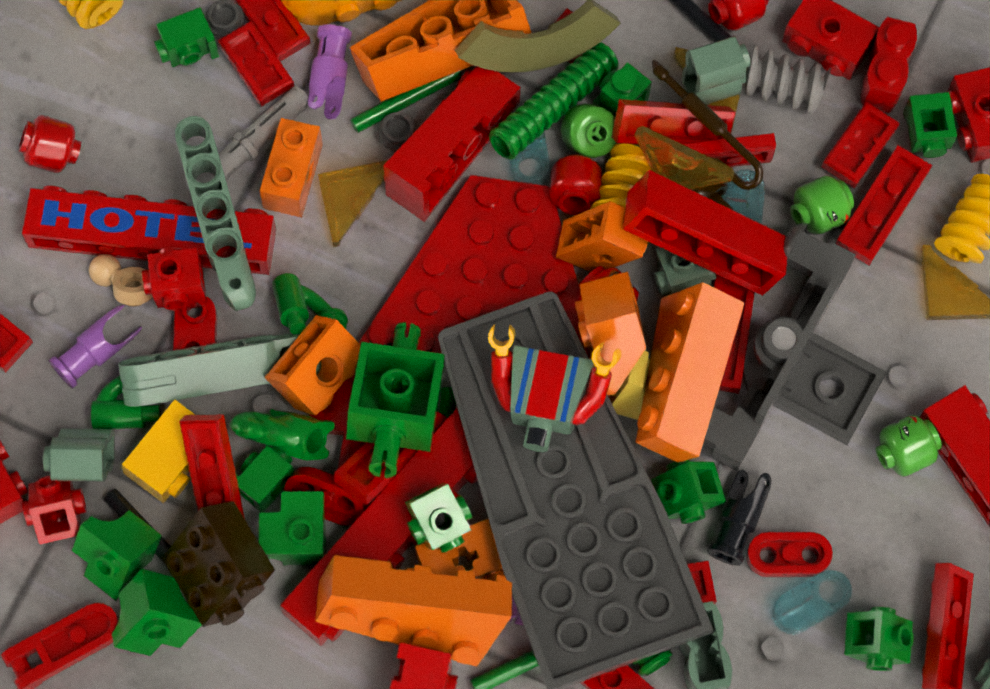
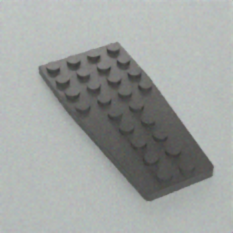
(571, 524)

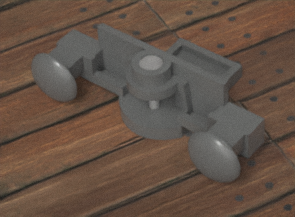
(790, 361)

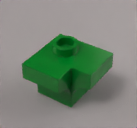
(297, 531)
(115, 550)
(153, 614)

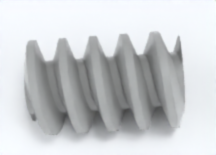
(785, 80)

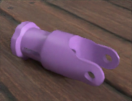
(329, 69)
(89, 351)

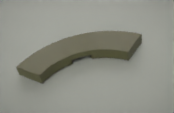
(521, 52)

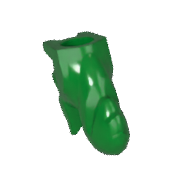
(289, 431)

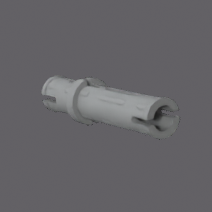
(251, 140)

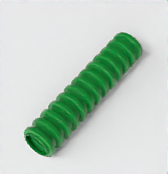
(553, 101)

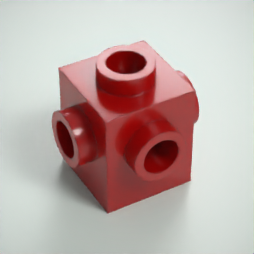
(175, 278)
(54, 509)

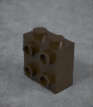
(218, 564)

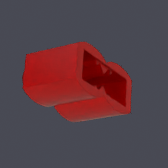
(889, 64)

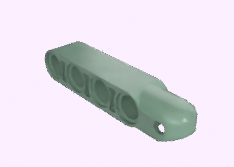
(233, 272)
(201, 369)

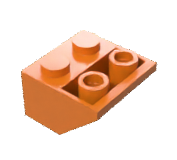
(613, 317)

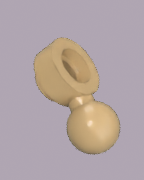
(126, 282)

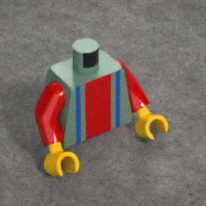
(548, 388)

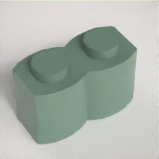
(716, 70)
(80, 455)
(706, 658)

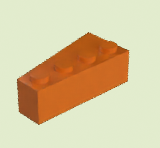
(424, 43)
(686, 369)
(415, 606)

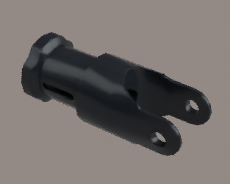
(739, 518)

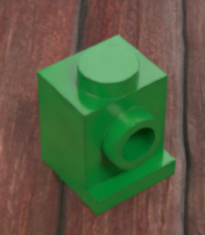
(185, 39)
(622, 84)
(930, 112)
(264, 477)

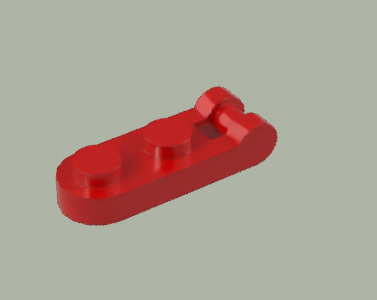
(62, 644)

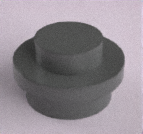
(224, 17)
(396, 129)

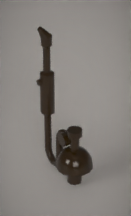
(718, 128)

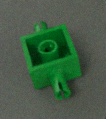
(395, 398)

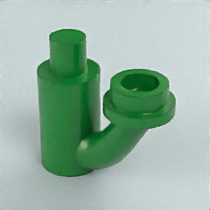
(293, 301)
(113, 414)

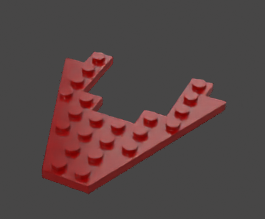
(481, 257)

